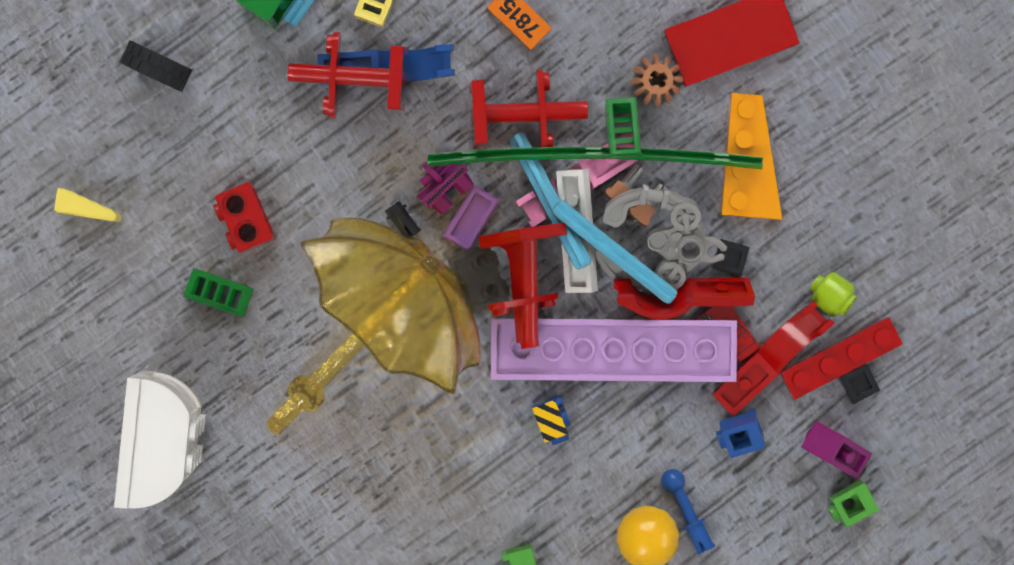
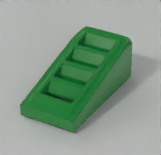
(619, 106)
(190, 292)

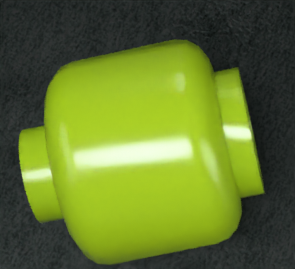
(833, 294)

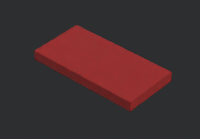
(730, 38)

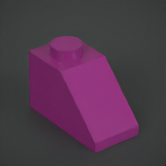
(836, 449)

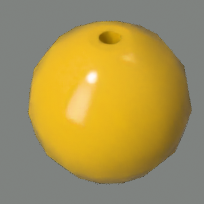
(647, 536)

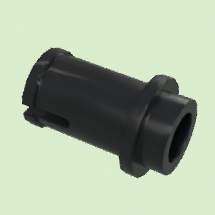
(402, 219)

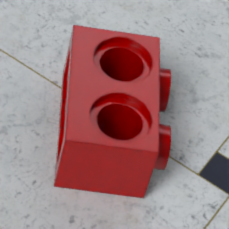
(251, 214)

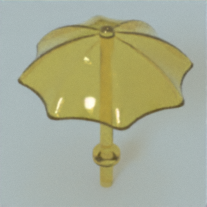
(393, 302)

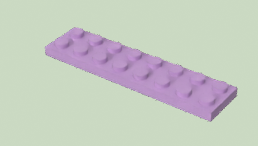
(617, 350)

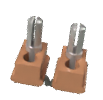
(639, 213)

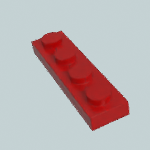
(841, 358)

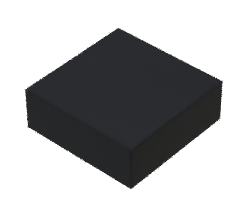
(734, 258)
(859, 384)

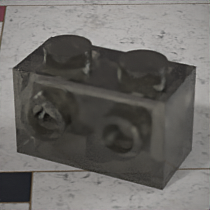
(479, 278)

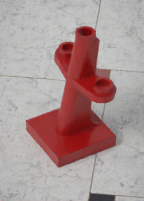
(355, 76)
(541, 112)
(522, 255)

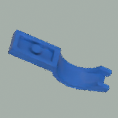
(418, 64)

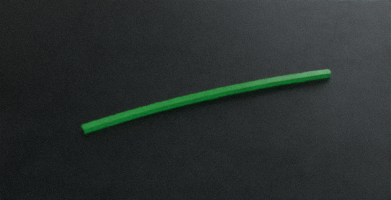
(592, 153)

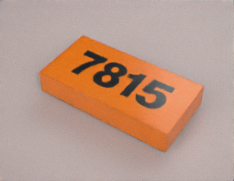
(520, 21)

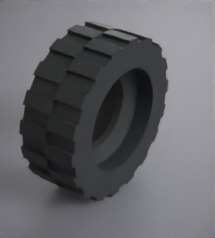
(155, 66)

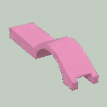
(599, 172)

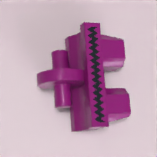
(441, 179)

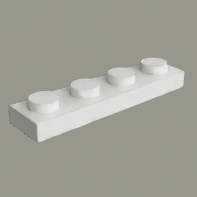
(575, 190)

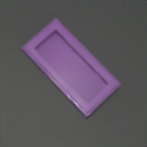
(471, 218)

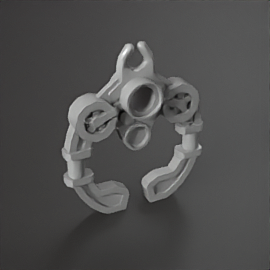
(667, 241)

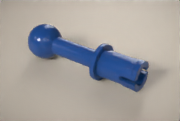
(673, 482)

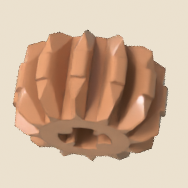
(658, 70)

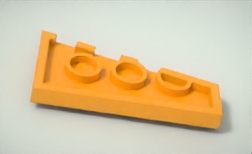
(749, 190)

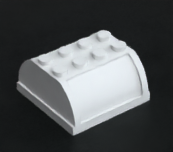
(157, 439)

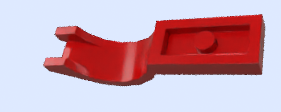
(694, 292)
(772, 358)

